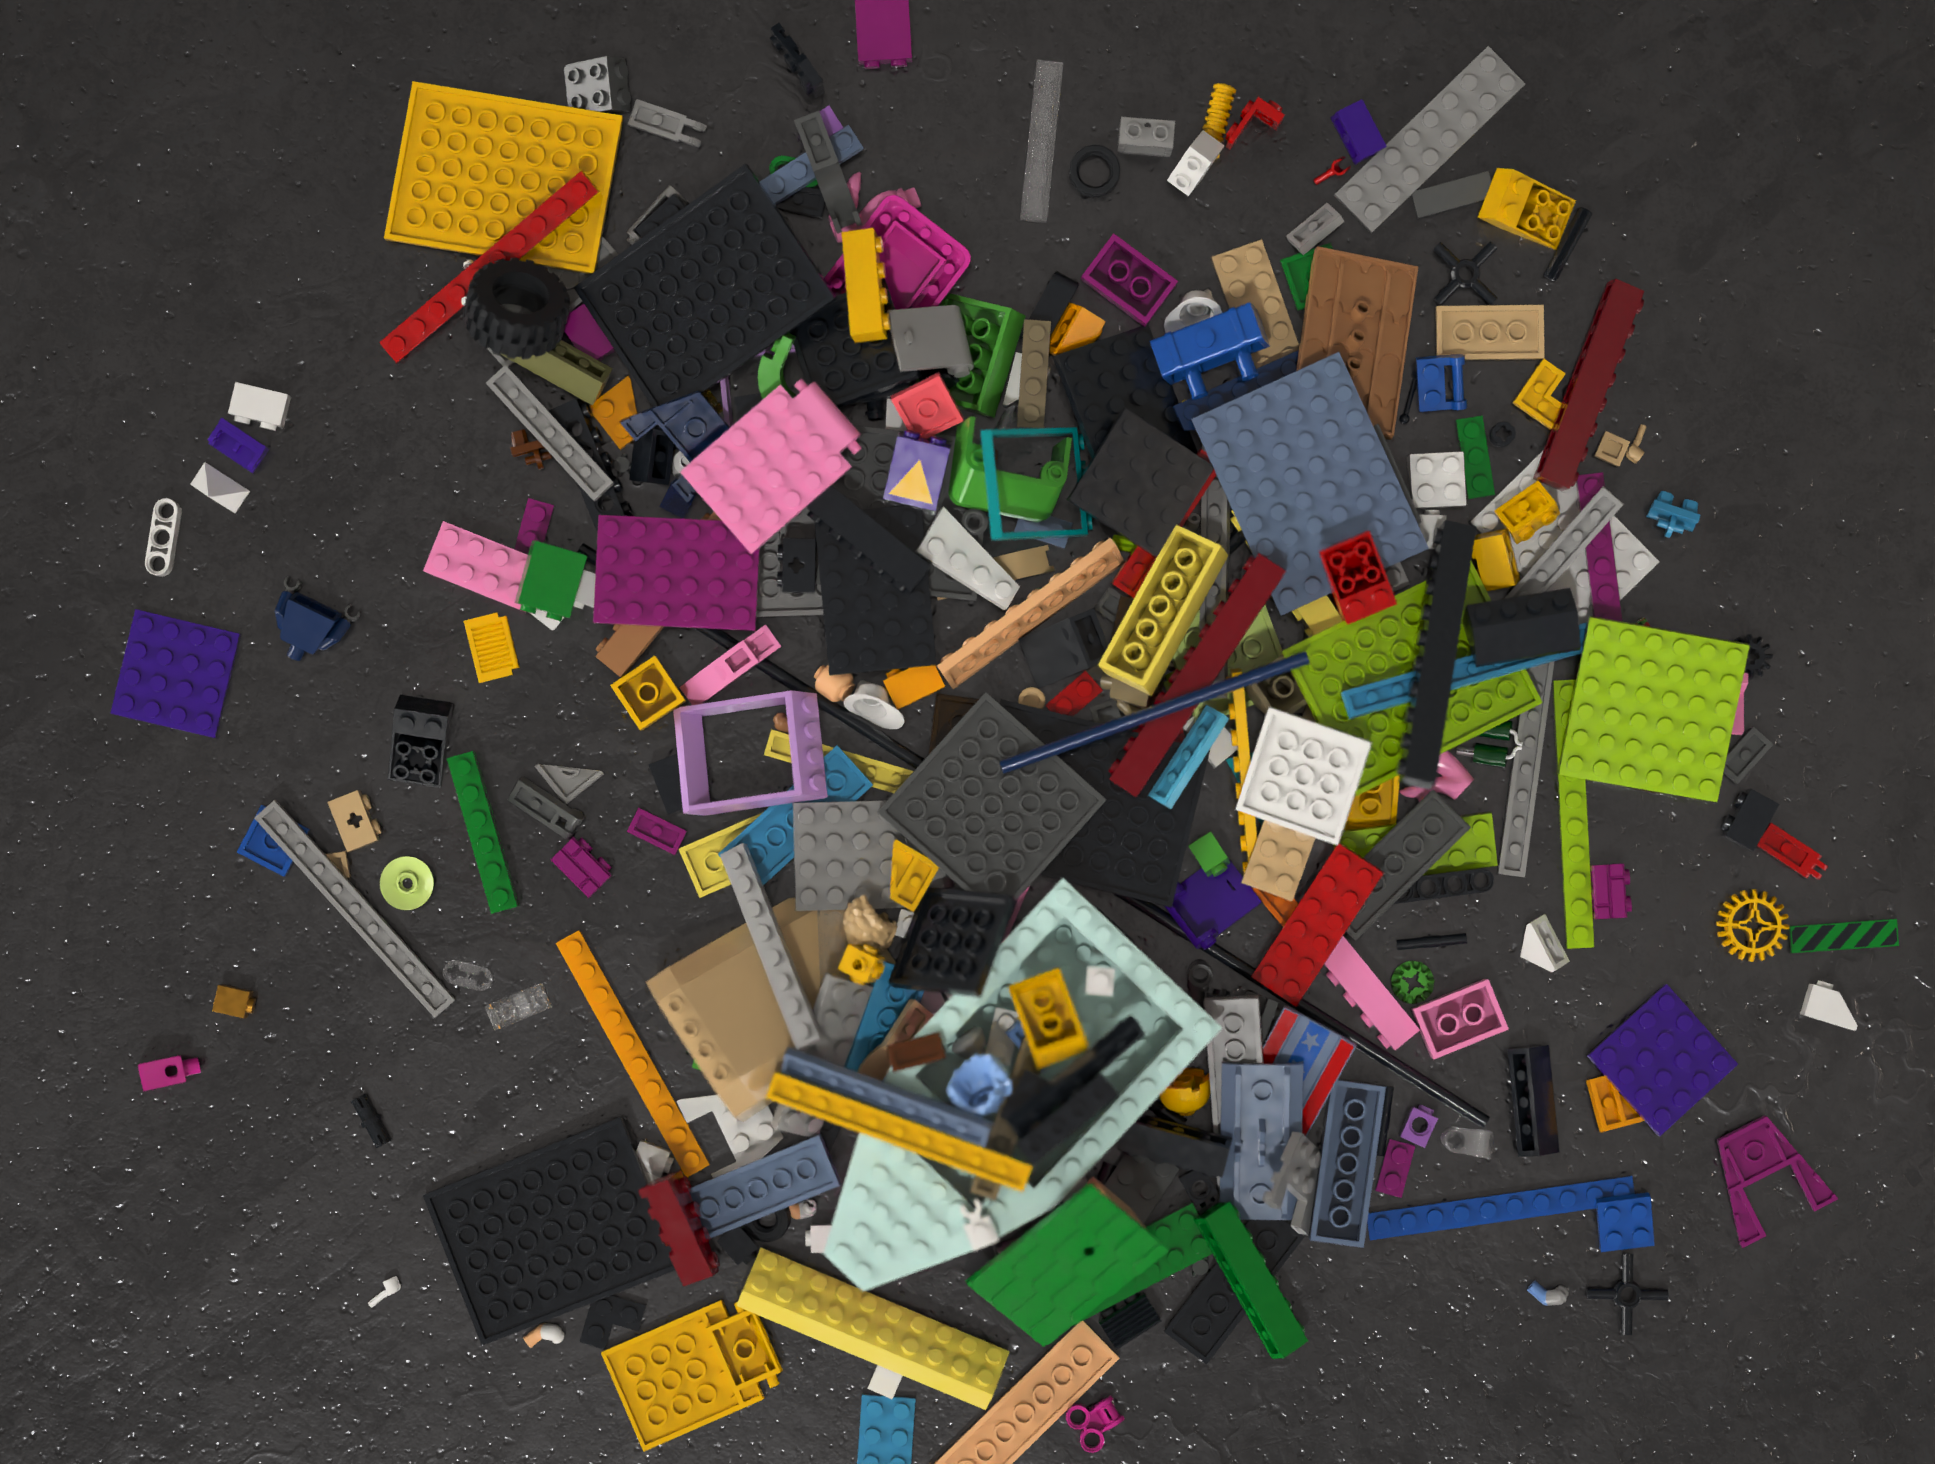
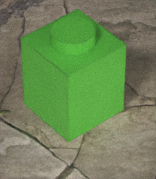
(1210, 855)

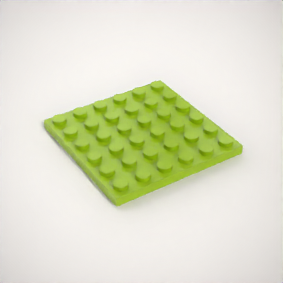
(1653, 709)

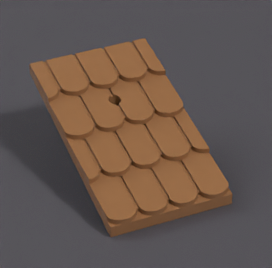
(1365, 314)

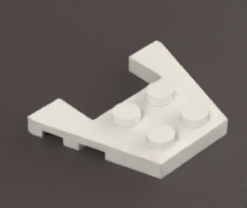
(746, 1139)

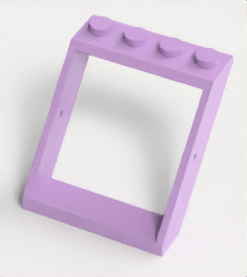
(804, 748)

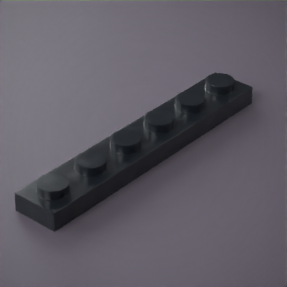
(1075, 1077)

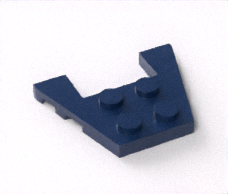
(688, 423)

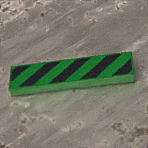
(1843, 936)

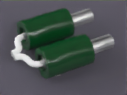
(1493, 754)

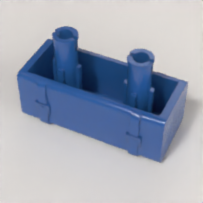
(1209, 345)

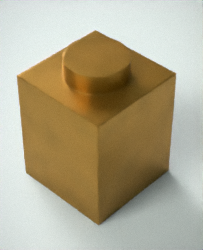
(234, 1001)

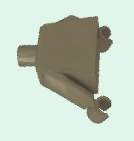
(1129, 698)

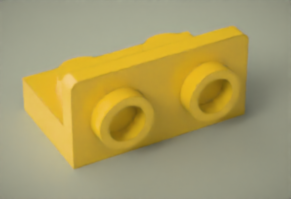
(1528, 512)

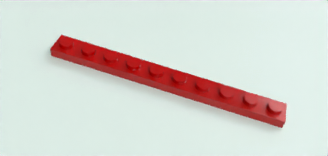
(512, 245)

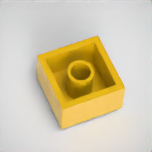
(648, 693)

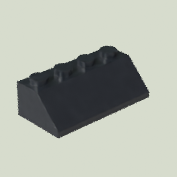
(1522, 627)

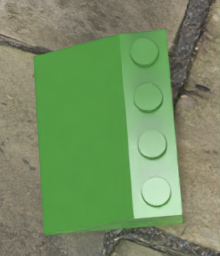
(992, 343)

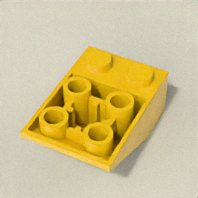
(1526, 208)

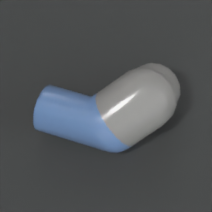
(1548, 1297)

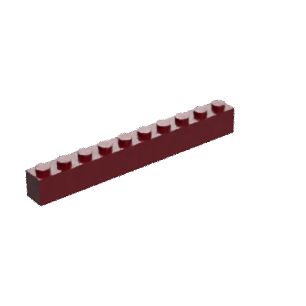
(1200, 670)

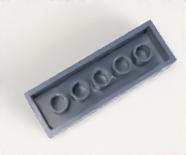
(1347, 1163)

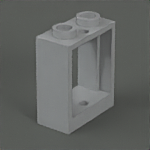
(1142, 140)

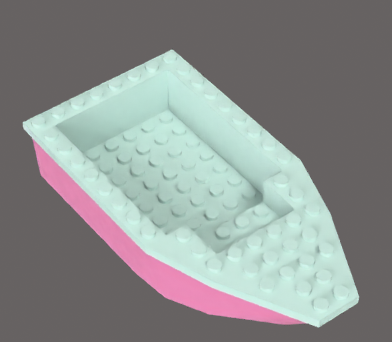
(906, 1208)

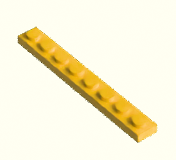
(1241, 764)

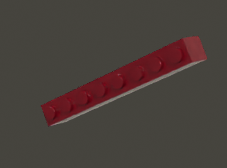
(1589, 385)

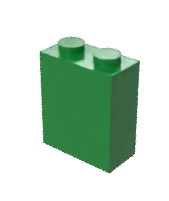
(550, 580)

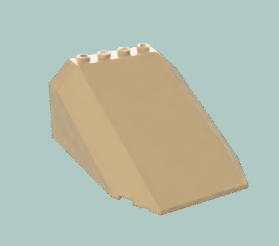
(729, 1011)

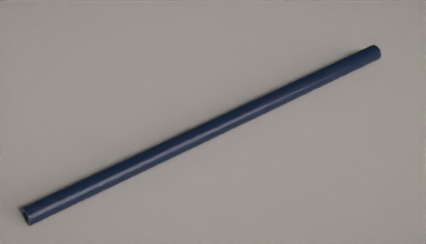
(1155, 712)

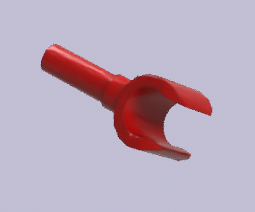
(1335, 169)

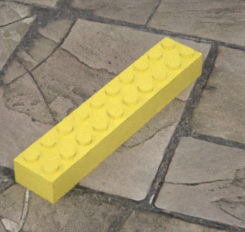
(873, 1328)

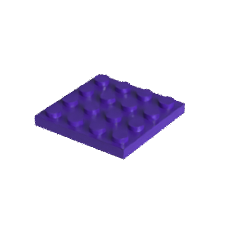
(175, 673)
(1662, 1060)

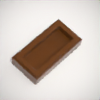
(916, 1052)

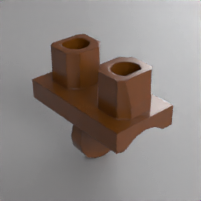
(522, 446)

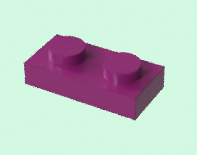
(534, 524)
(657, 831)
(1395, 1168)

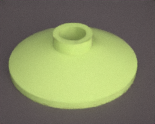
(392, 883)

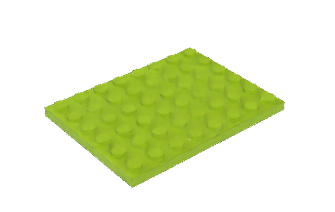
(1386, 648)

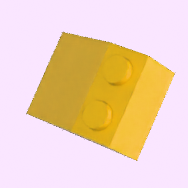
(1375, 806)
(1048, 1018)

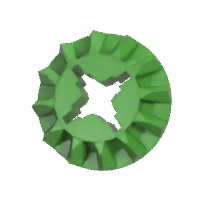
(1400, 986)

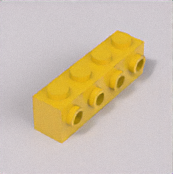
(864, 285)

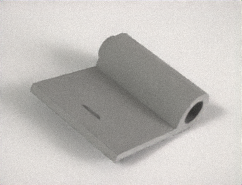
(931, 339)

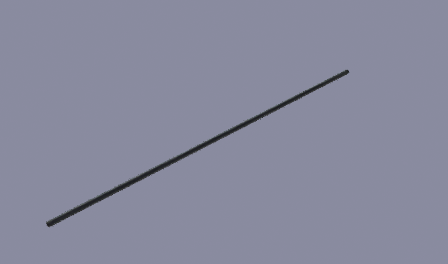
(1147, 908)

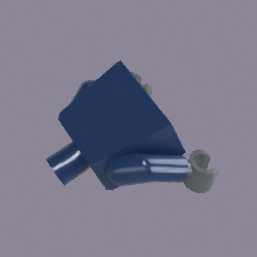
(308, 623)

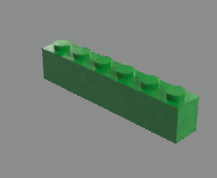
(483, 832)
(1251, 1280)

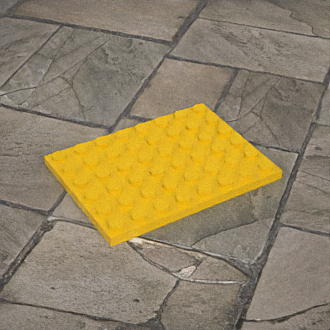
(487, 161)

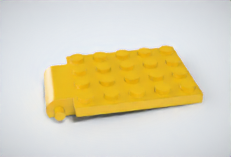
(692, 1371)

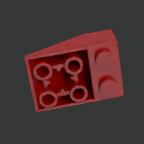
(1357, 578)

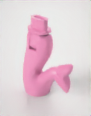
(854, 184)
(1452, 783)

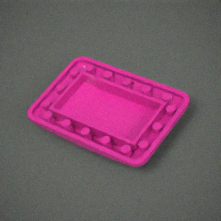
(917, 256)

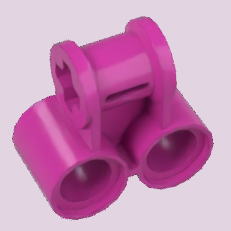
(1095, 1421)

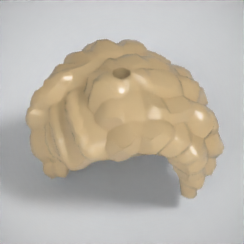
(866, 926)

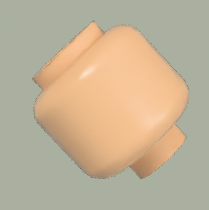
(835, 686)

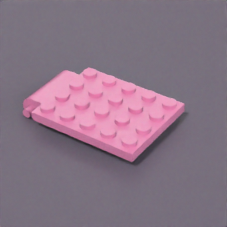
(774, 462)

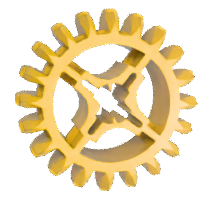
(1752, 912)

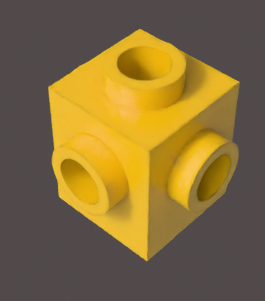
(862, 963)

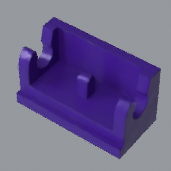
(1358, 131)
(237, 445)

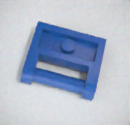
(1432, 382)

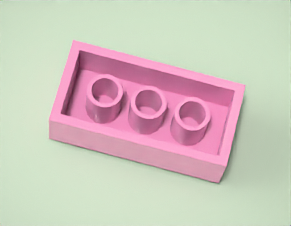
(476, 564)

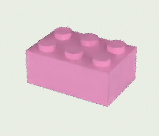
(1459, 1018)

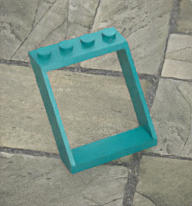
(992, 490)

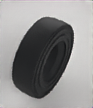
(772, 1233)

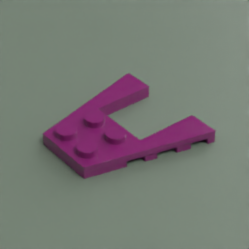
(1754, 1154)

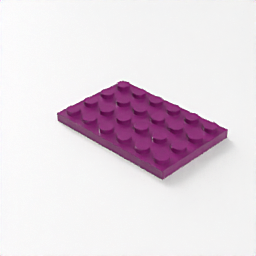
(674, 574)

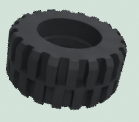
(511, 331)

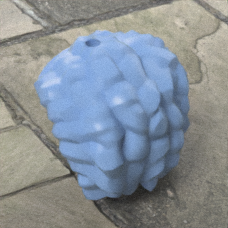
(980, 1085)

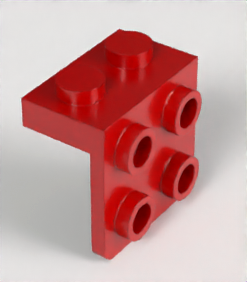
(1267, 112)

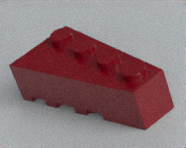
(681, 1227)

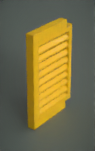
(491, 647)

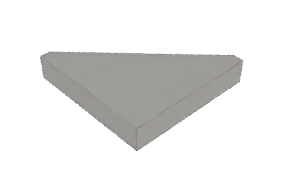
(568, 781)

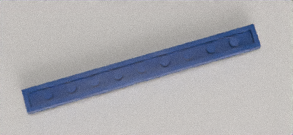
(1495, 1208)

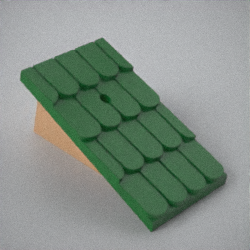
(1068, 1263)

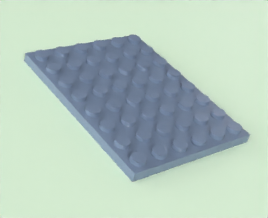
(1307, 476)

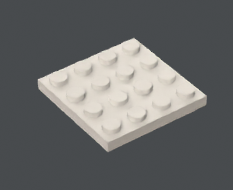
(1304, 775)

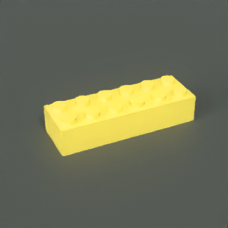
(1163, 610)

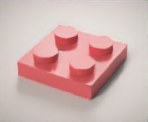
(927, 407)

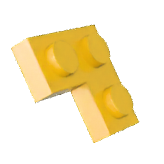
(1536, 394)

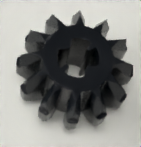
(1760, 656)

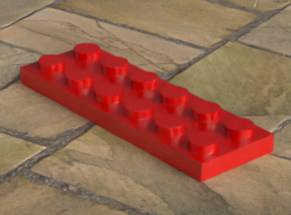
(1317, 924)

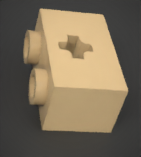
(352, 835)

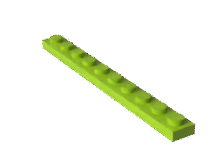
(1573, 833)

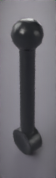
(1404, 418)

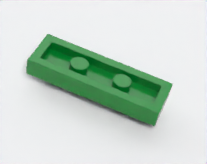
(1476, 457)

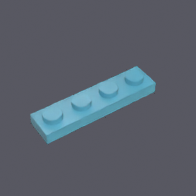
(1188, 756)

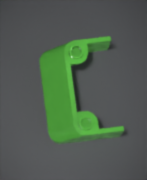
(1018, 494)

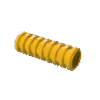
(1219, 111)

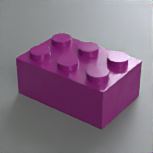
(1129, 280)

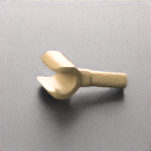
(1634, 453)

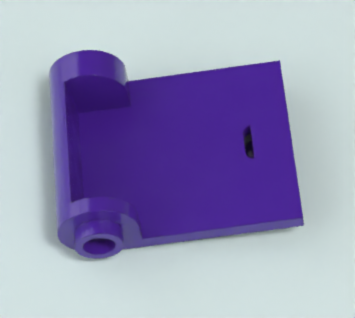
(1211, 905)

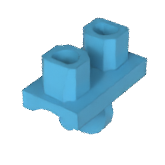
(1673, 517)

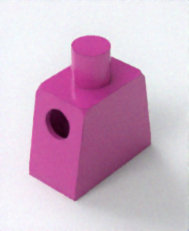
(154, 1076)

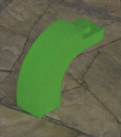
(772, 367)

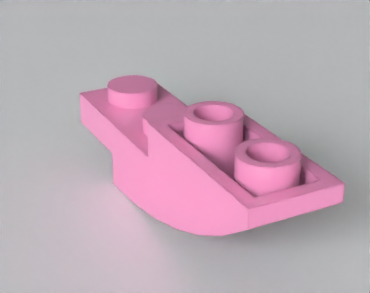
(730, 666)

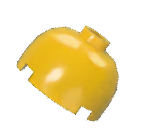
(1187, 1092)

